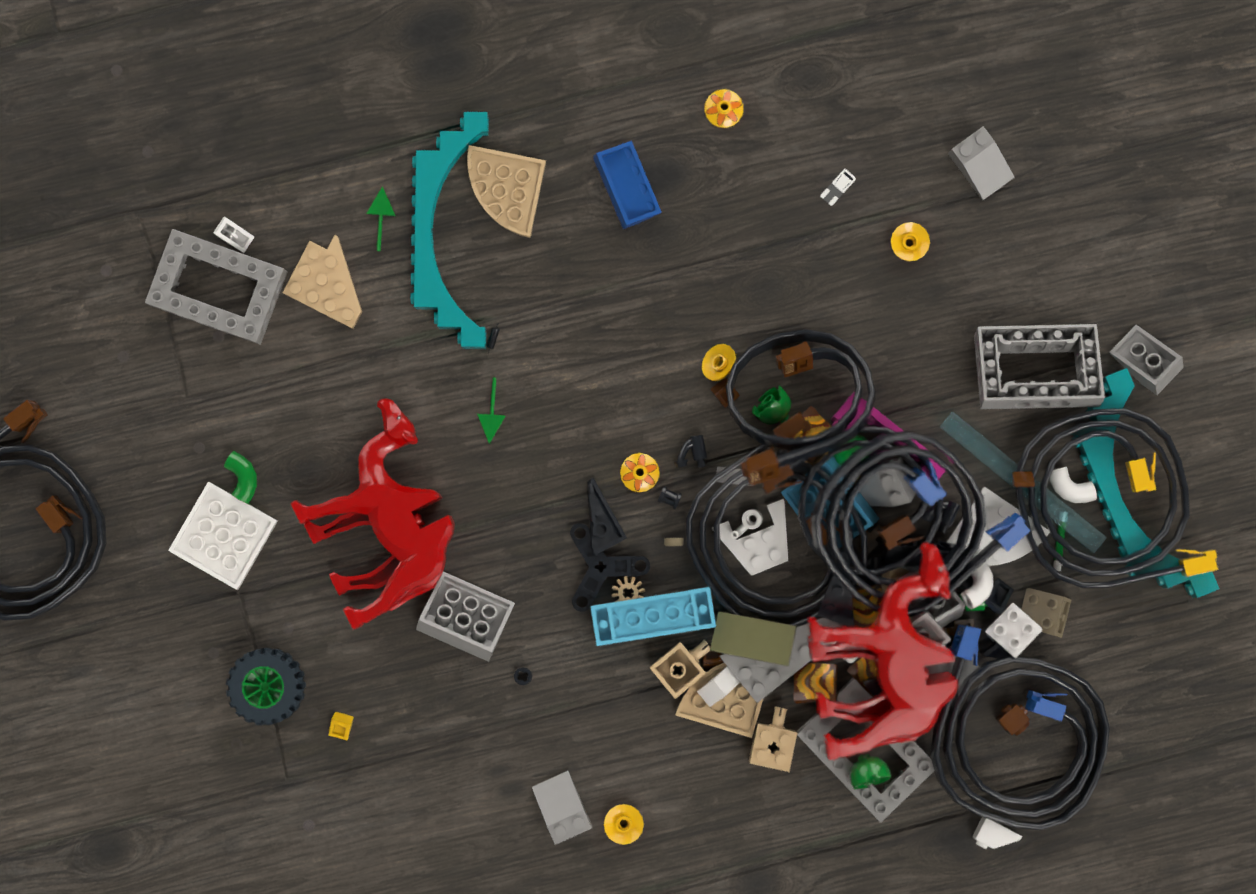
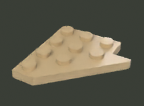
(325, 283)

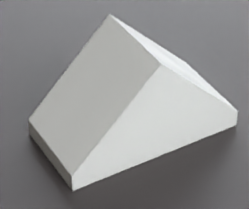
(233, 234)
(718, 686)

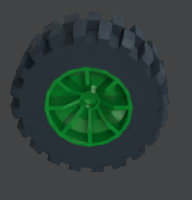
(265, 686)

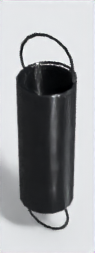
(493, 337)

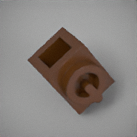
(1013, 719)

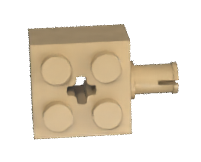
(680, 656)
(766, 735)

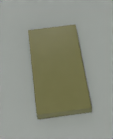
(753, 639)

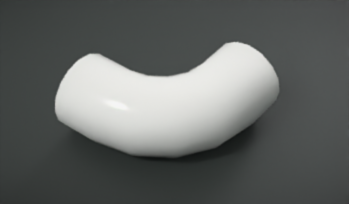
(1072, 491)
(981, 587)

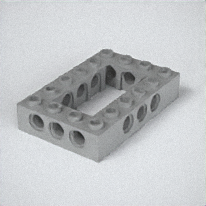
(262, 303)
(1080, 339)
(895, 792)

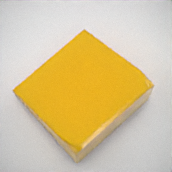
(340, 725)

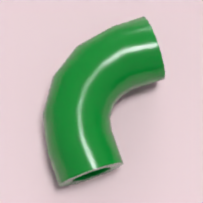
(245, 475)

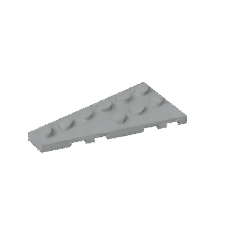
(763, 677)

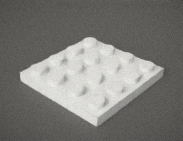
(223, 535)

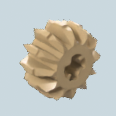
(627, 585)

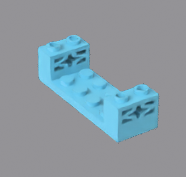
(653, 616)

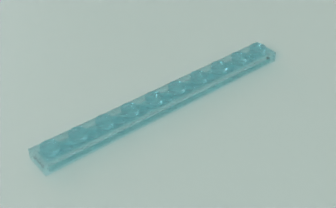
(1004, 467)

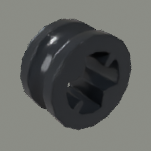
(522, 682)

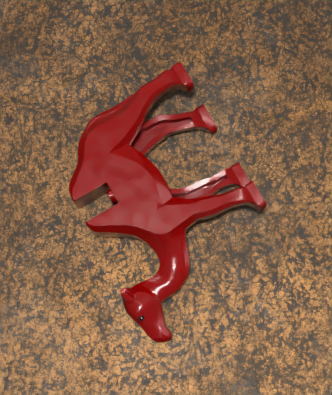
(390, 510)
(899, 653)

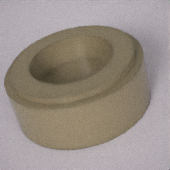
(673, 541)

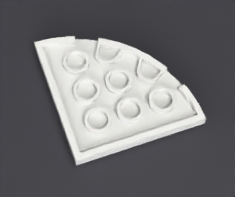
(996, 511)

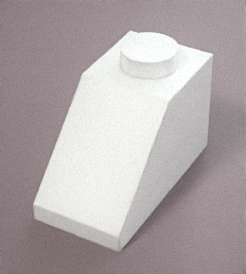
(993, 834)

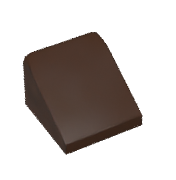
(719, 392)
(1023, 479)
(711, 659)

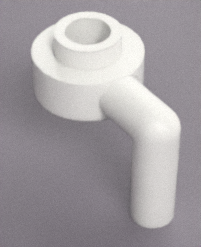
(747, 523)

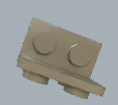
(1047, 610)

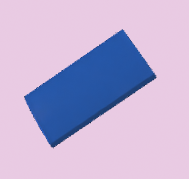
(627, 184)

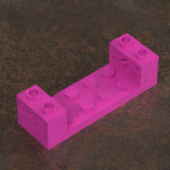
(880, 420)

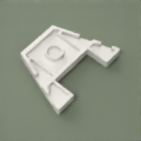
(762, 548)

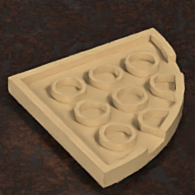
(506, 186)
(733, 713)

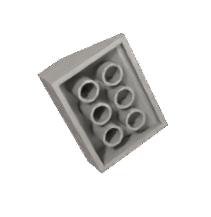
(465, 616)

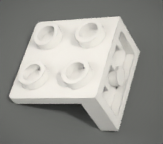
(1013, 630)

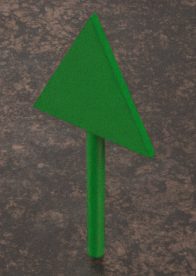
(381, 206)
(490, 421)

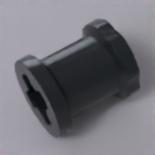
(669, 497)

